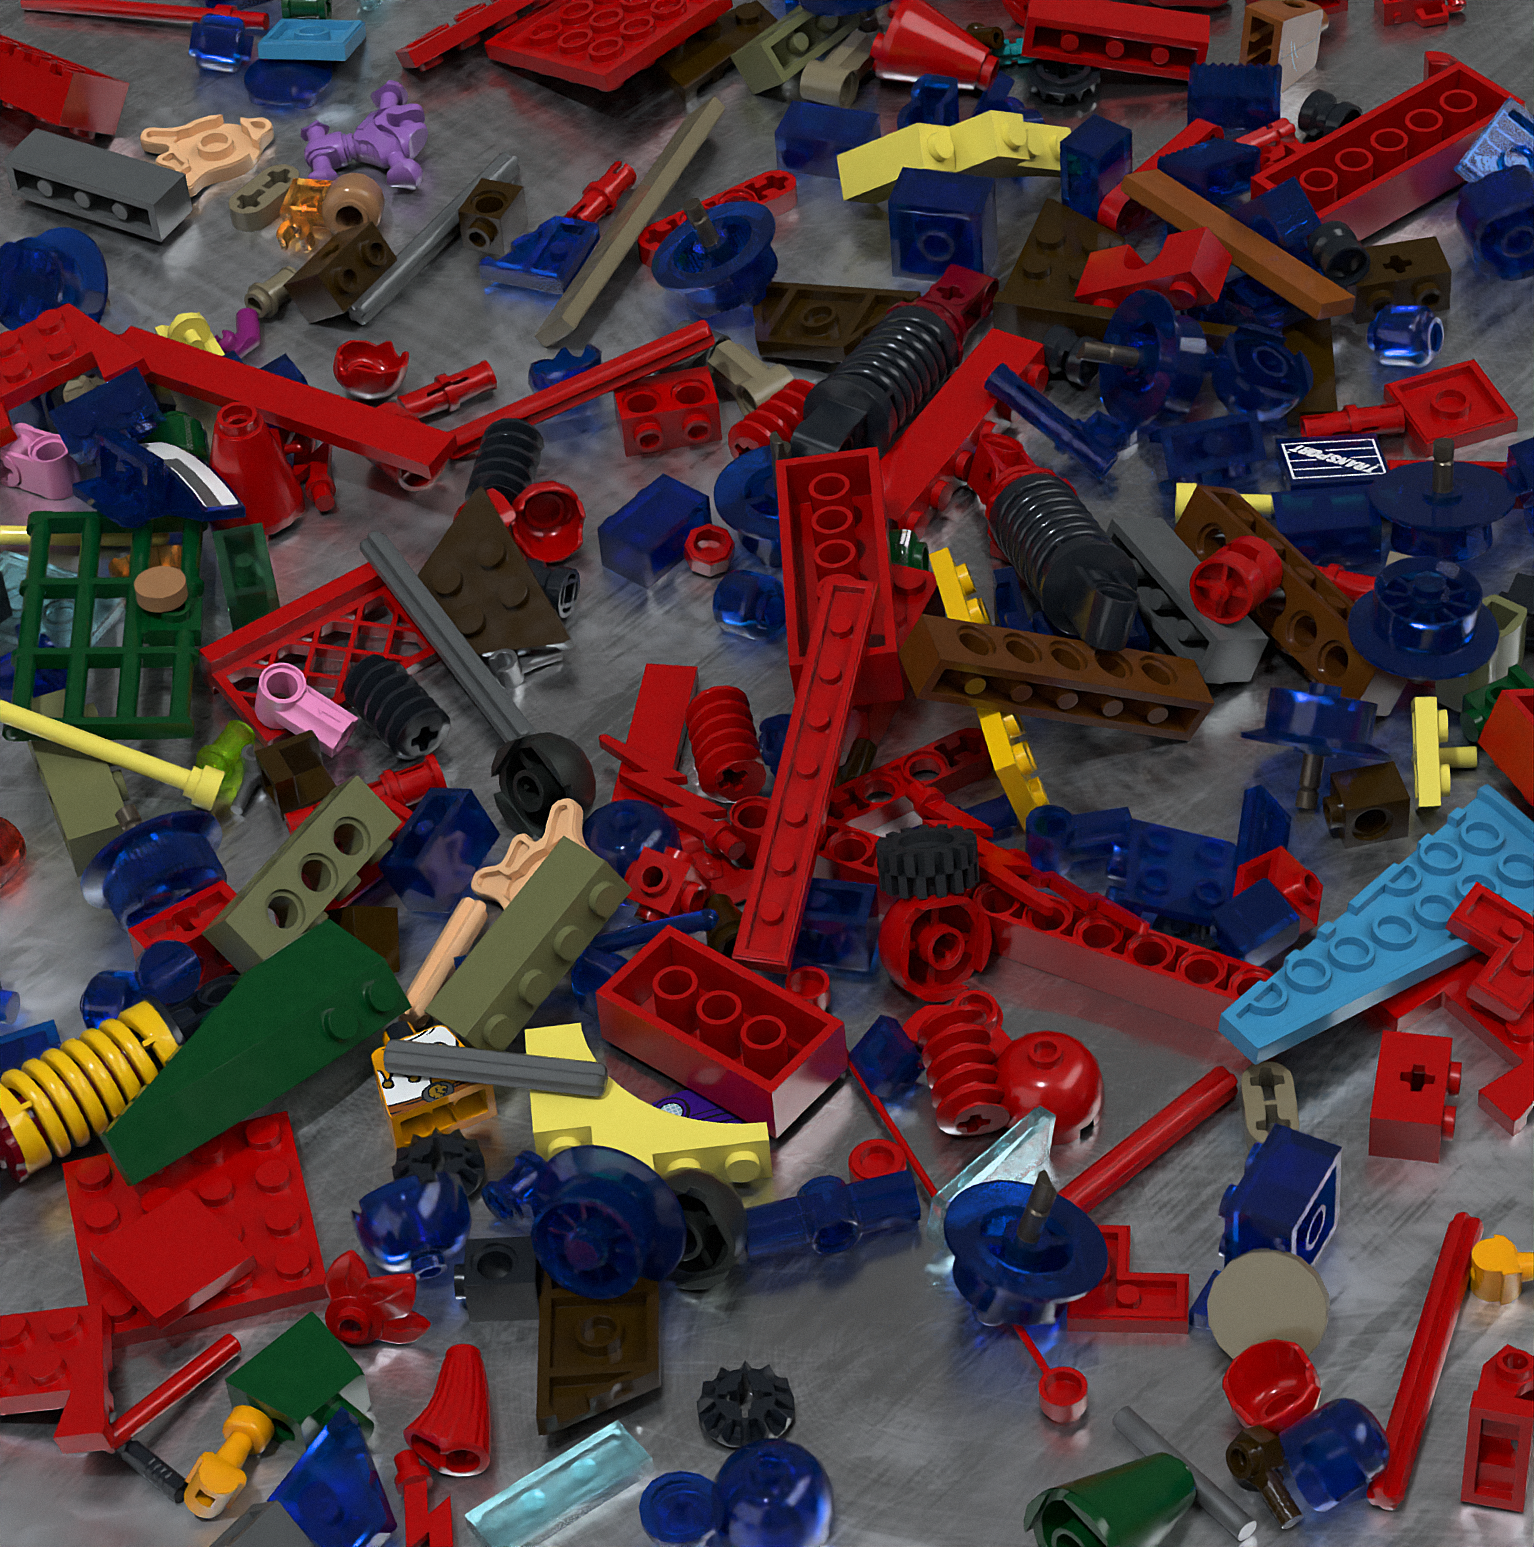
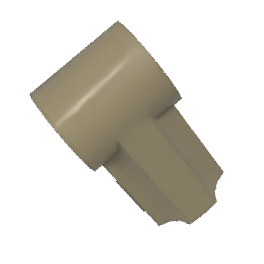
(838, 76)
(746, 375)

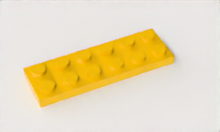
(1010, 757)

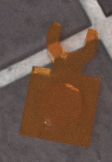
(302, 212)

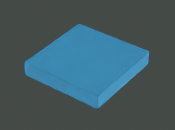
(312, 39)

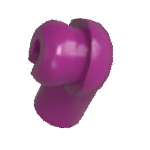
(247, 335)

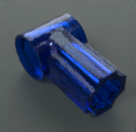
(1058, 838)

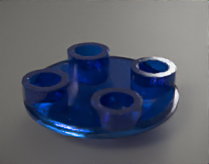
(287, 81)

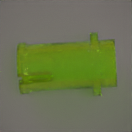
(227, 748)

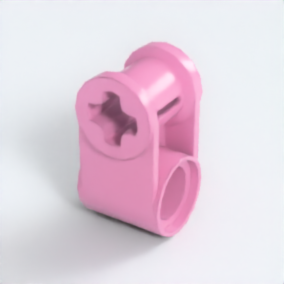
(38, 463)

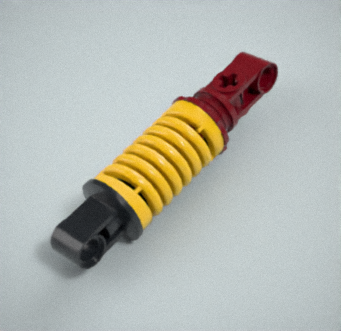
(92, 1078)

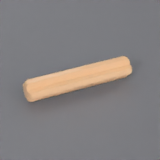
(439, 965)

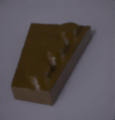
(710, 48)

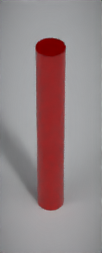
(174, 1390)

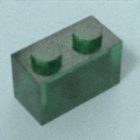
(246, 573)

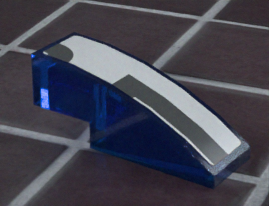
(195, 487)

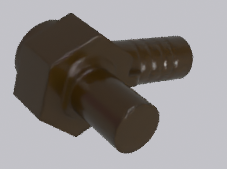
(1258, 1458)

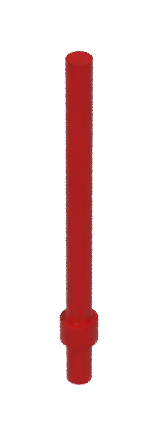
(146, 11)

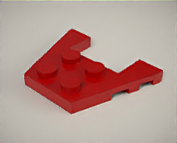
(53, 351)
(1508, 1097)
(60, 1363)

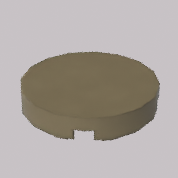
(1265, 1299)

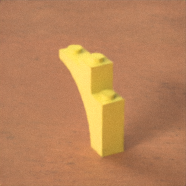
(985, 146)
(635, 1127)

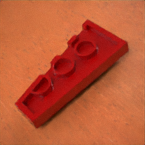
(428, 49)

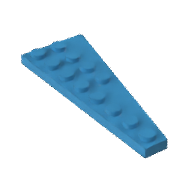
(1390, 930)

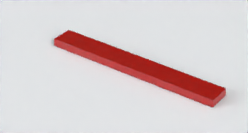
(293, 404)
(806, 776)

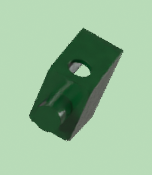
(302, 1384)

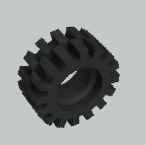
(927, 861)

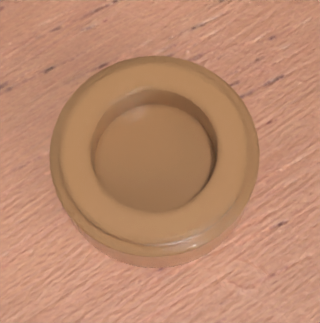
(161, 589)

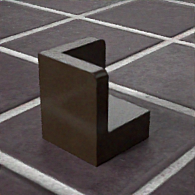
(293, 773)
(374, 927)

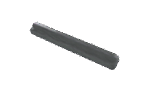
(495, 1068)

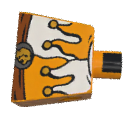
(421, 1103)

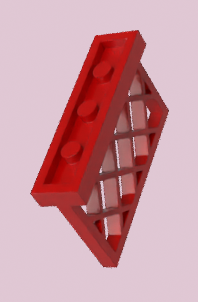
(299, 630)

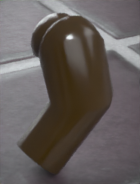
(990, 36)
(858, 761)

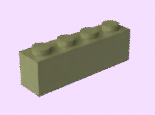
(78, 788)
(529, 947)

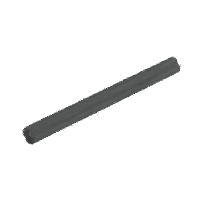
(426, 244)
(445, 637)

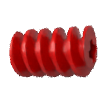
(778, 414)
(725, 744)
(962, 1072)

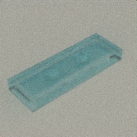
(1007, 1159)
(561, 1490)

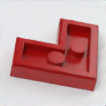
(1506, 937)
(1131, 1299)

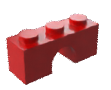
(1185, 271)

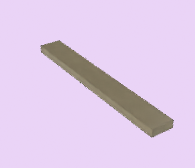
(629, 223)

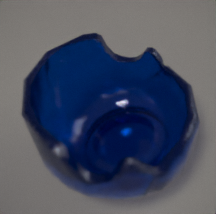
(563, 366)

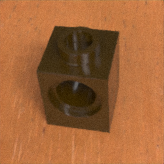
(493, 216)
(1367, 805)

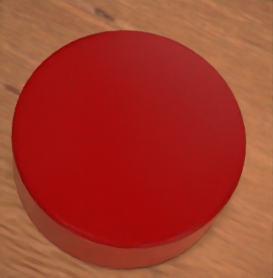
(875, 1159)

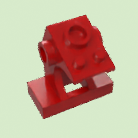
(1497, 1414)

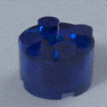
(1498, 222)

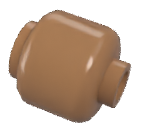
(352, 202)

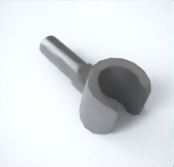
(511, 669)
(249, 781)

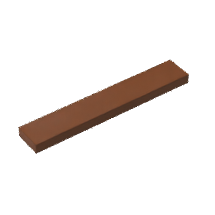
(1249, 250)

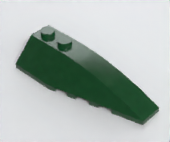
(258, 1043)

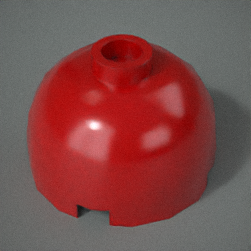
(934, 944)
(1051, 1073)

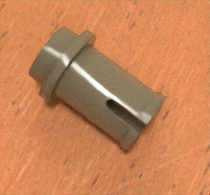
(269, 295)

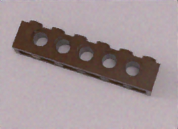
(1305, 612)
(1054, 678)

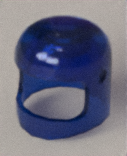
(1335, 1451)

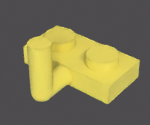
(1429, 760)

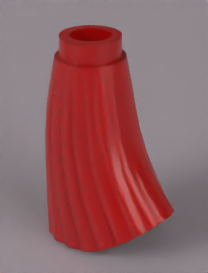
(456, 1424)

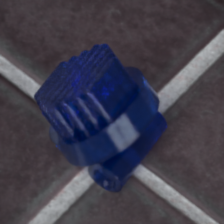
(168, 971)
(590, 973)

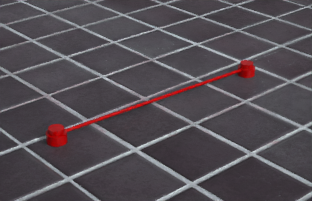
(1061, 1389)

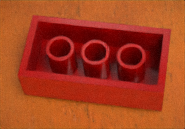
(722, 1030)

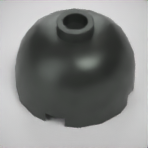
(538, 773)
(714, 1227)

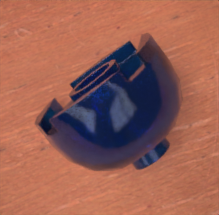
(1260, 374)
(623, 829)
(414, 1225)
(774, 1496)

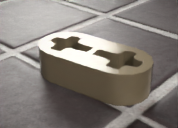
(261, 198)
(1258, 1112)

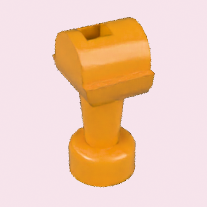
(1499, 1270)
(218, 1477)

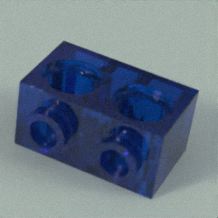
(1280, 216)

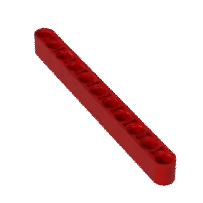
(1071, 943)

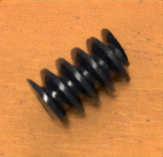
(507, 458)
(396, 707)

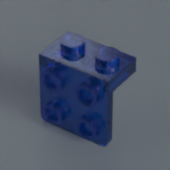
(1171, 872)

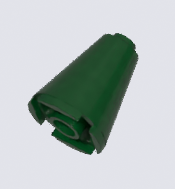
(1114, 1507)

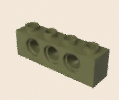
(790, 45)
(361, 824)

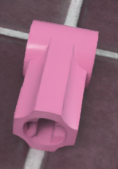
(303, 709)

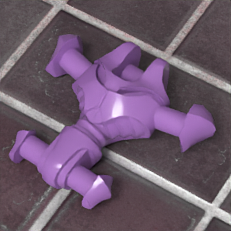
(384, 139)

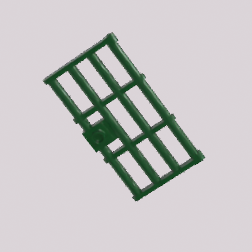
(176, 629)

